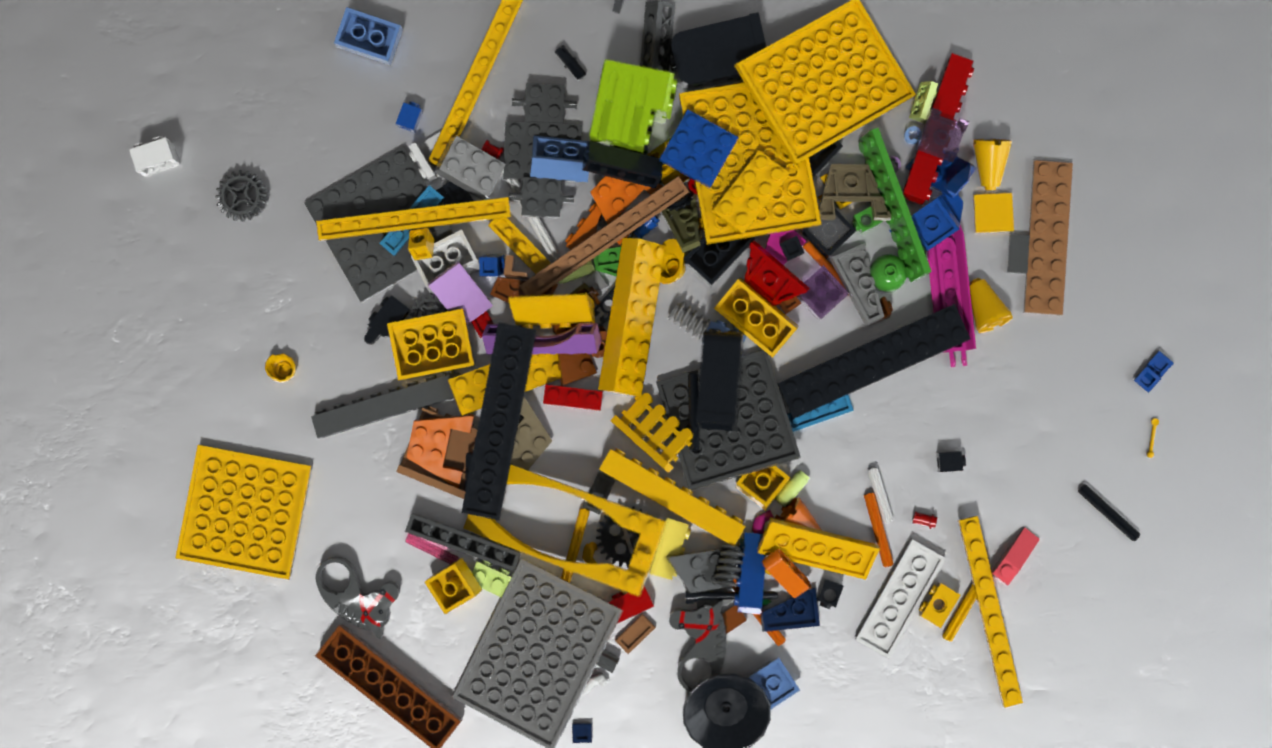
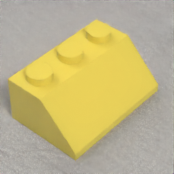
(669, 545)

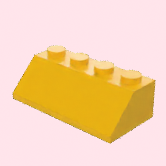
(756, 317)

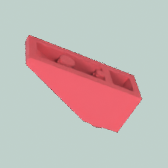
(1015, 557)

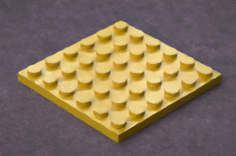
(243, 512)

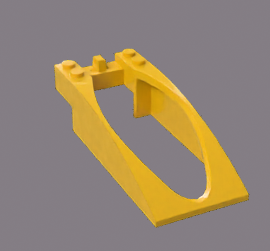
(628, 580)

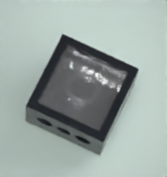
(829, 234)

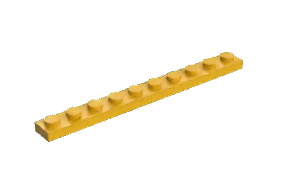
(476, 76)
(413, 219)
(990, 611)

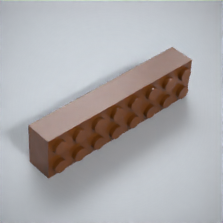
(388, 687)

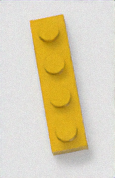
(519, 244)

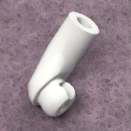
(599, 678)

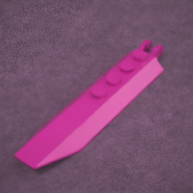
(951, 286)

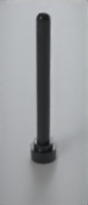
(693, 597)

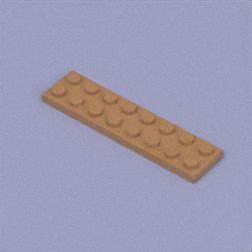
(1048, 237)

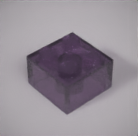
(823, 294)

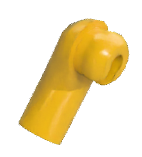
(588, 552)

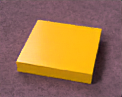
(993, 213)

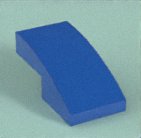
(1153, 371)

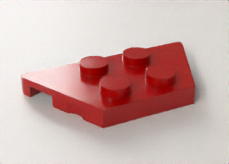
(771, 277)

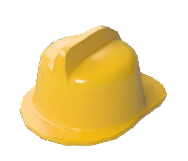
(673, 263)

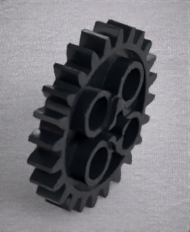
(609, 541)

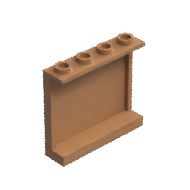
(459, 445)

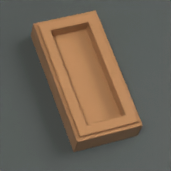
(635, 633)

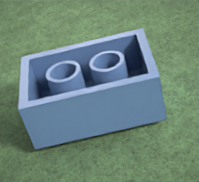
(368, 36)

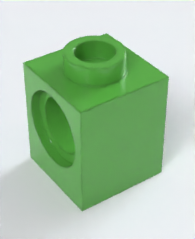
(857, 224)

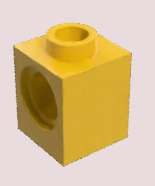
(421, 244)

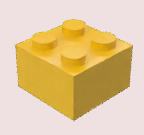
(763, 485)
(453, 585)

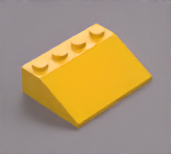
(552, 310)
(431, 344)

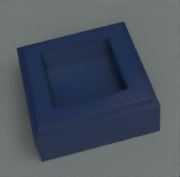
(582, 732)

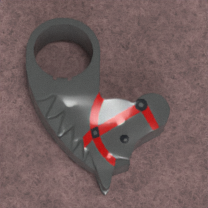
(360, 609)
(708, 630)

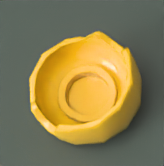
(280, 367)

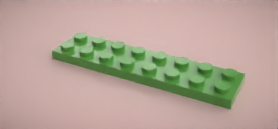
(901, 223)

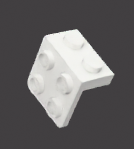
(422, 153)

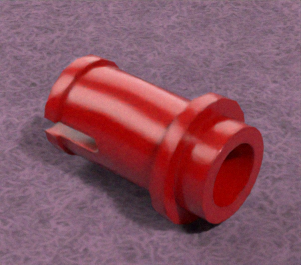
(924, 519)

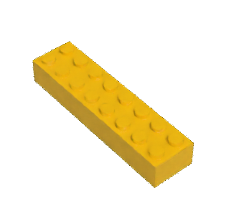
(632, 317)
(675, 499)

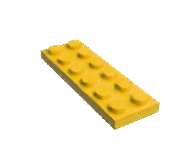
(470, 387)
(819, 548)

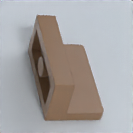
(510, 267)

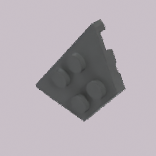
(697, 569)

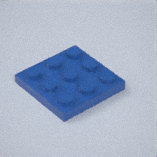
(698, 149)

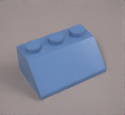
(558, 159)

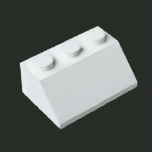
(445, 254)

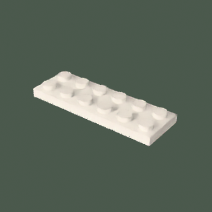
(900, 598)

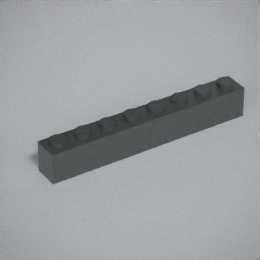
(383, 406)

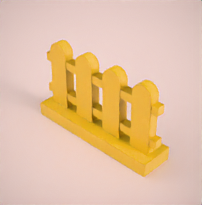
(655, 441)

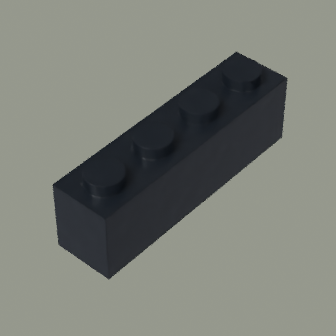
(622, 164)

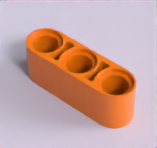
(786, 573)

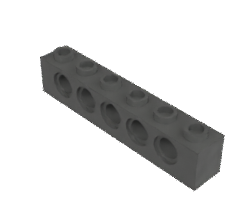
(463, 542)

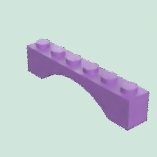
(580, 339)

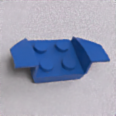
(951, 176)
(938, 220)

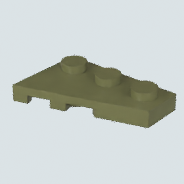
(684, 225)

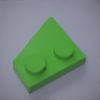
(608, 261)

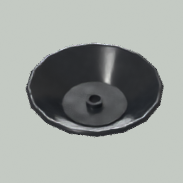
(726, 728)

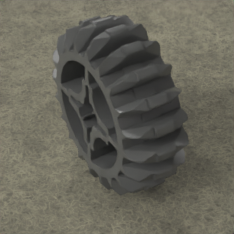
(228, 186)

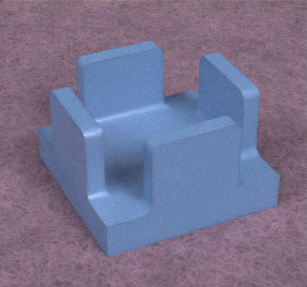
(775, 682)

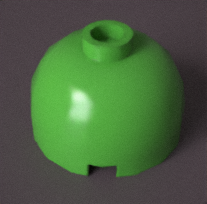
(888, 273)

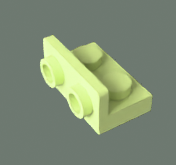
(923, 101)
(491, 579)

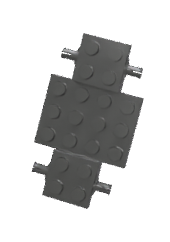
(543, 117)

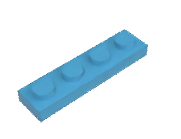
(396, 240)

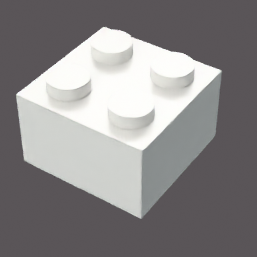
(154, 156)

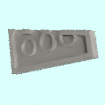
(854, 272)

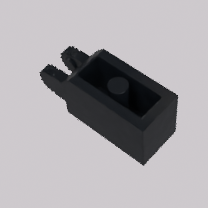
(391, 311)

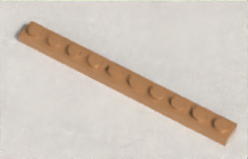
(604, 238)

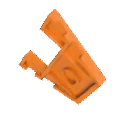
(615, 195)
(430, 444)

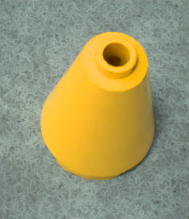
(991, 160)
(987, 307)

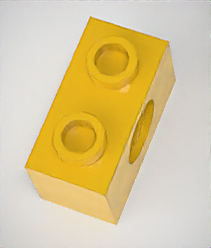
(949, 600)

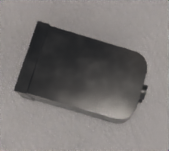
(710, 52)
(720, 380)

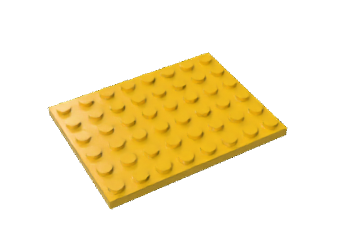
(825, 80)
(737, 112)

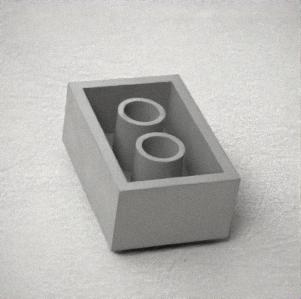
(469, 167)

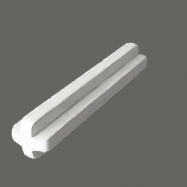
(880, 495)

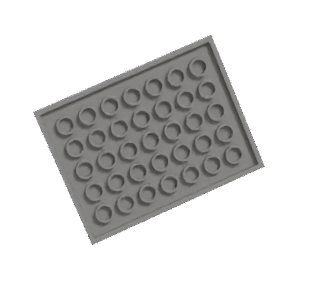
(537, 654)

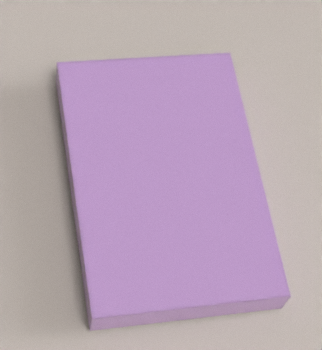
(459, 291)

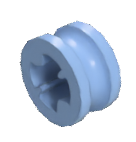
(912, 129)

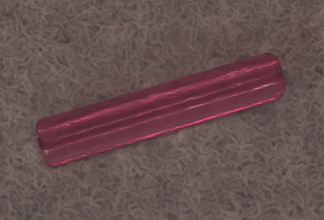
(431, 549)

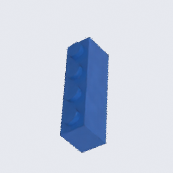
(751, 575)

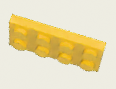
(750, 192)

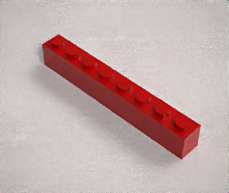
(948, 102)

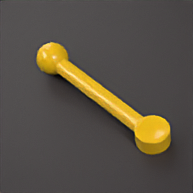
(1154, 422)

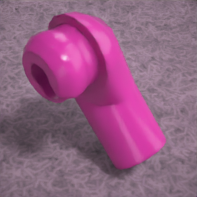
(760, 520)

